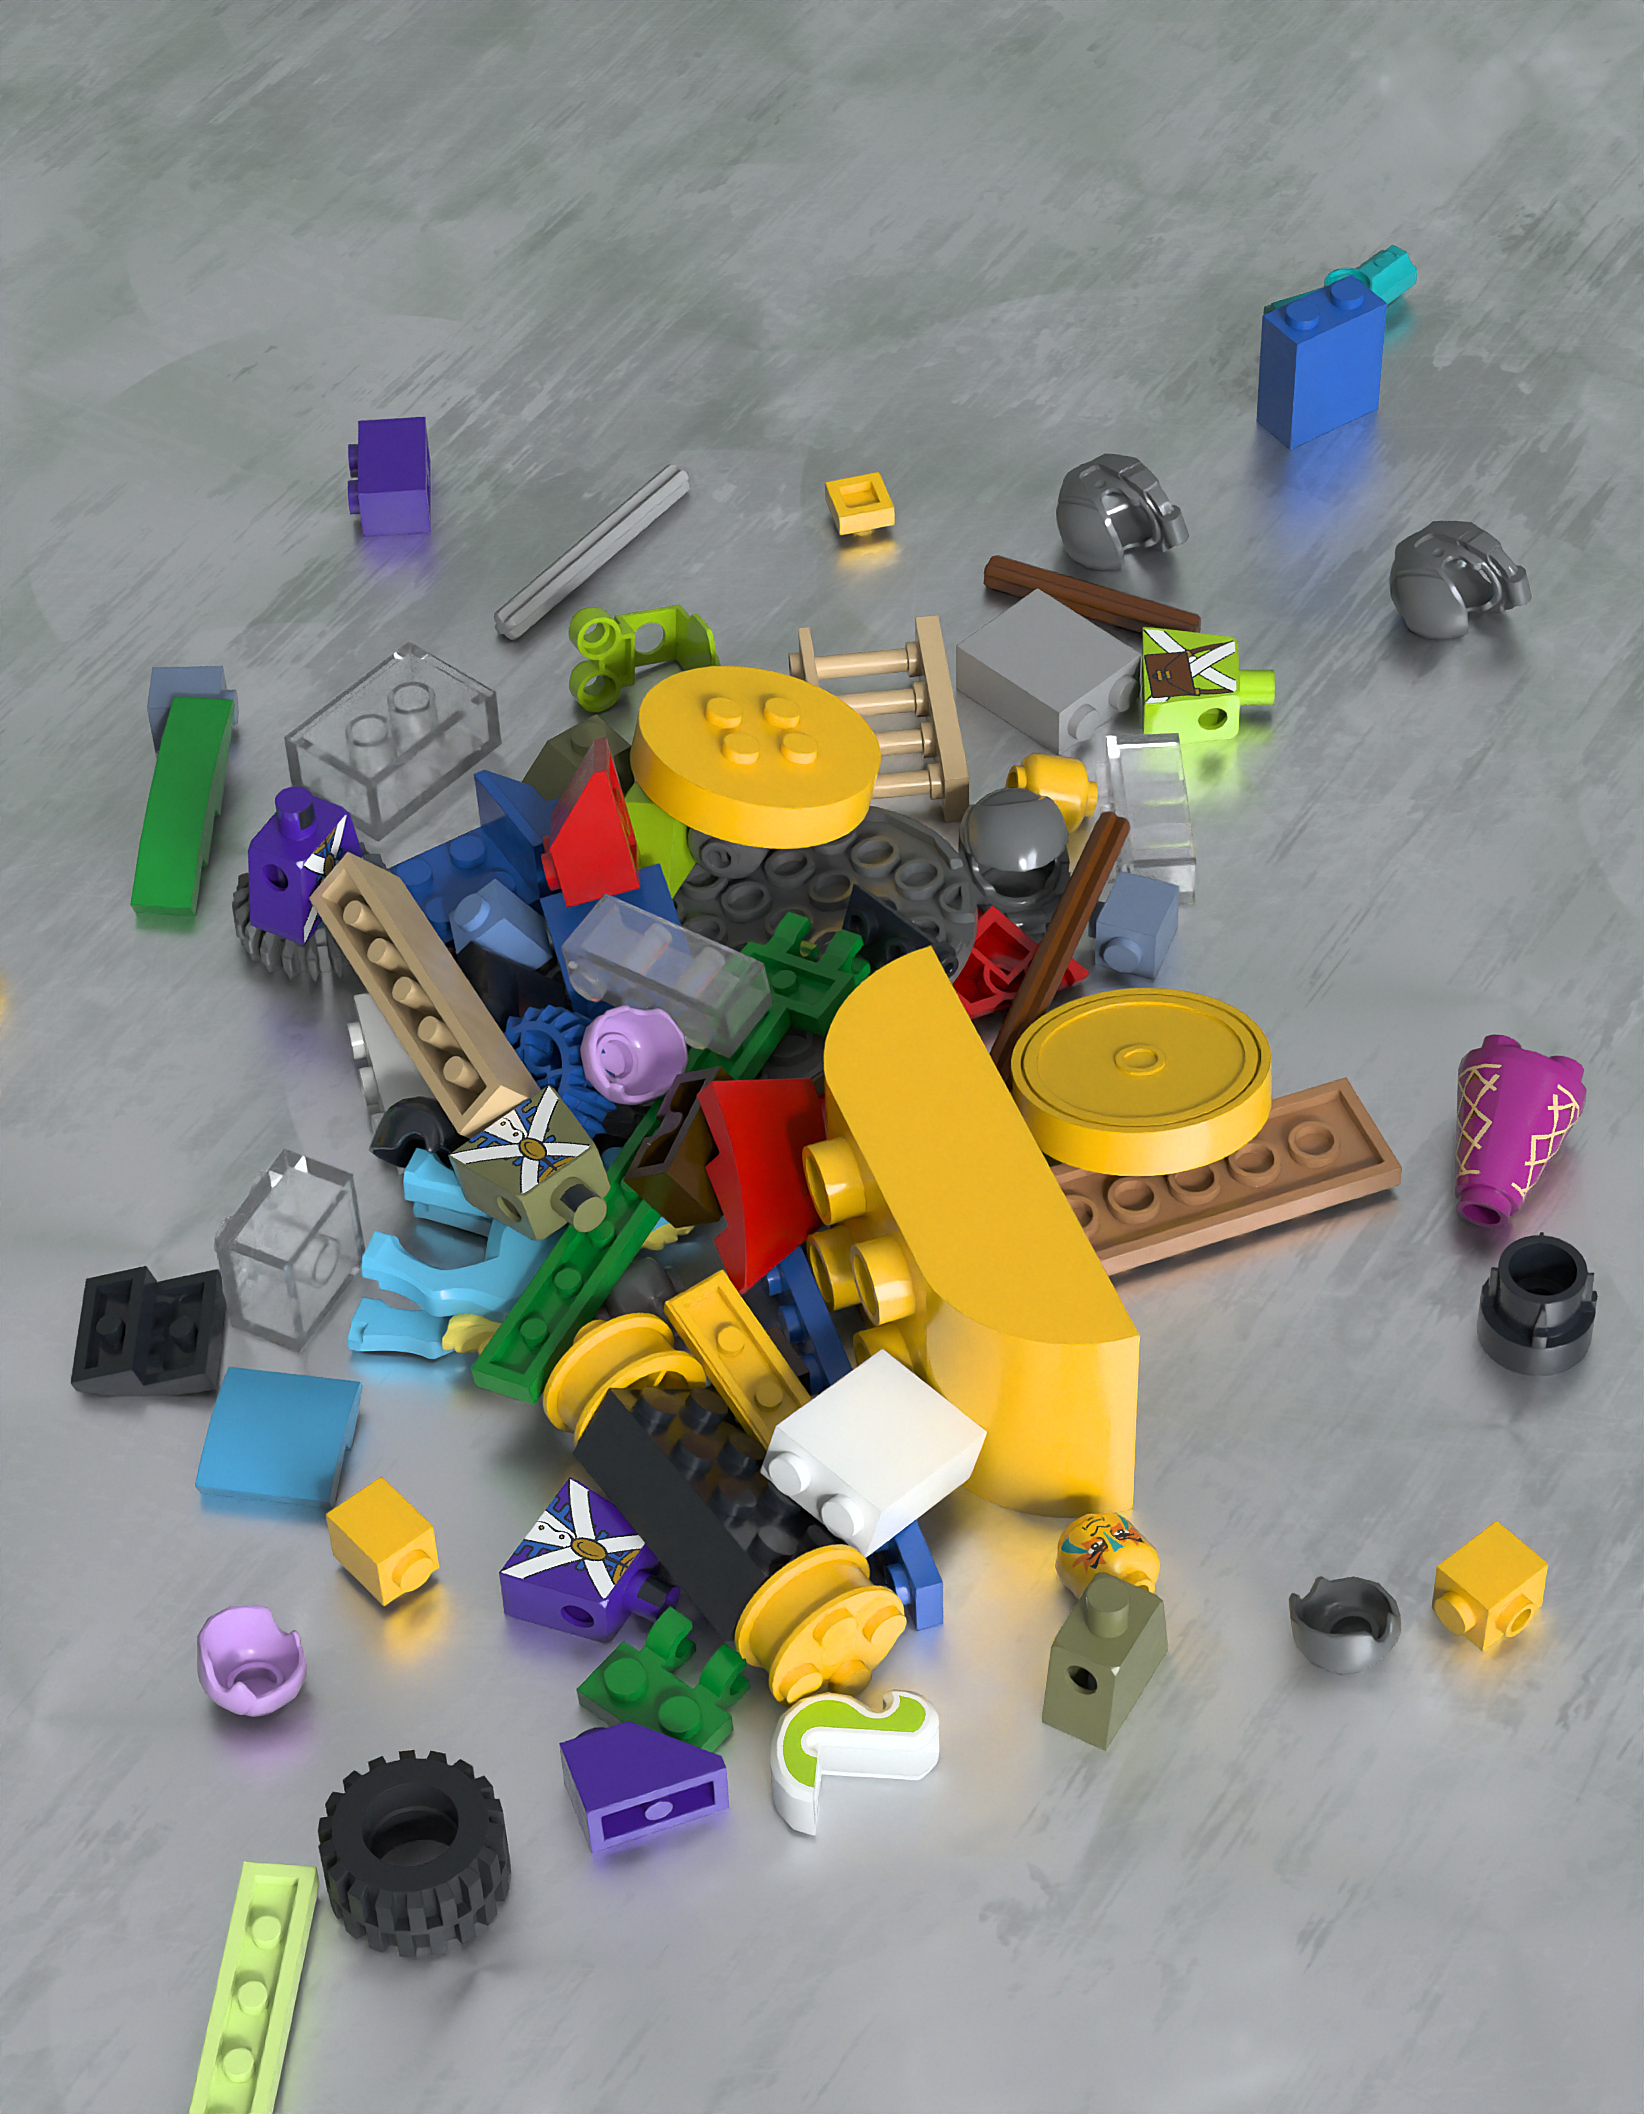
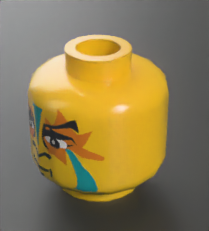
(1105, 1545)

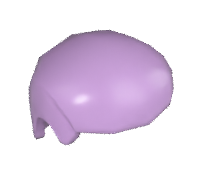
(641, 1050)
(249, 1661)

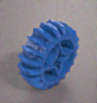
(550, 1050)

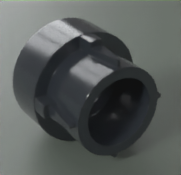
(1537, 1307)

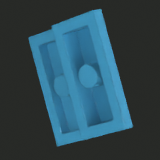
(279, 1437)

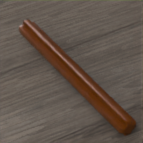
(1061, 936)

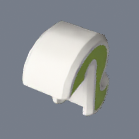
(848, 1738)

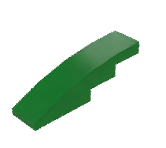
(183, 806)

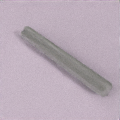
(591, 552)

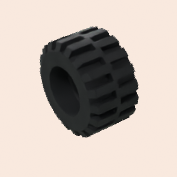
(425, 1901)

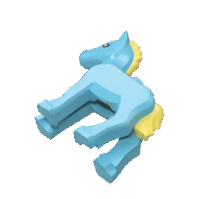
(463, 1303)

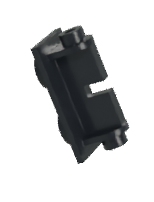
(888, 932)

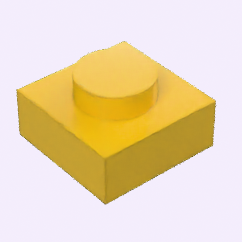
(859, 503)

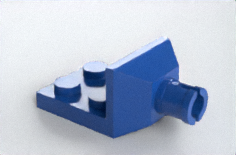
(501, 849)

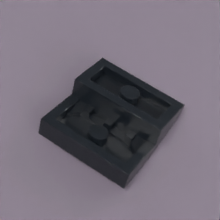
(149, 1334)

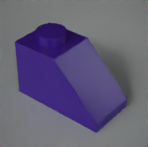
(638, 1782)

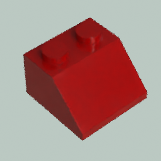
(591, 834)

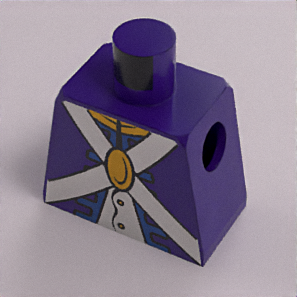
(293, 859)
(584, 1570)

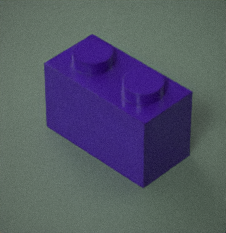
(392, 477)

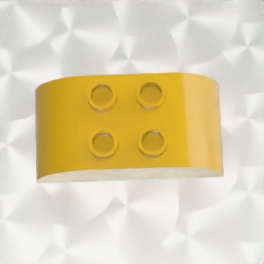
(968, 1249)

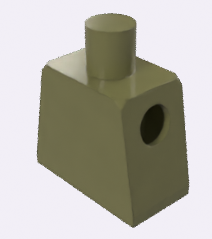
(1117, 1638)

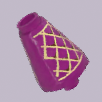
(1510, 1124)

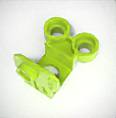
(614, 652)

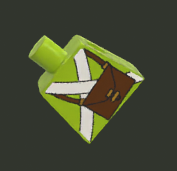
(1196, 685)

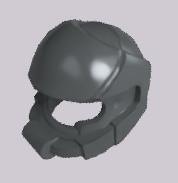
(1112, 508)
(1439, 579)
(1016, 833)

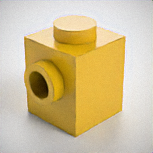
(383, 1541)
(1489, 1587)

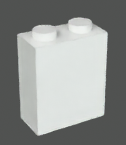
(873, 1452)

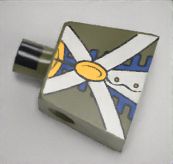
(535, 1169)

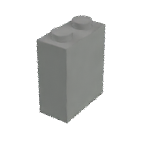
(1048, 672)

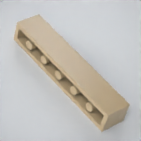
(423, 995)

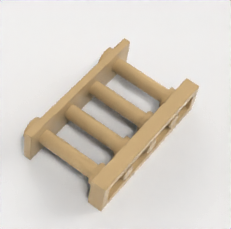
(928, 698)

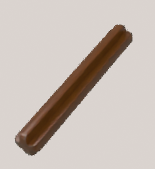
(1086, 597)

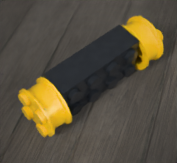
(711, 1518)

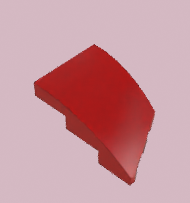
(1000, 964)
(761, 1170)

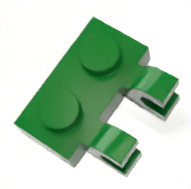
(810, 988)
(643, 1691)

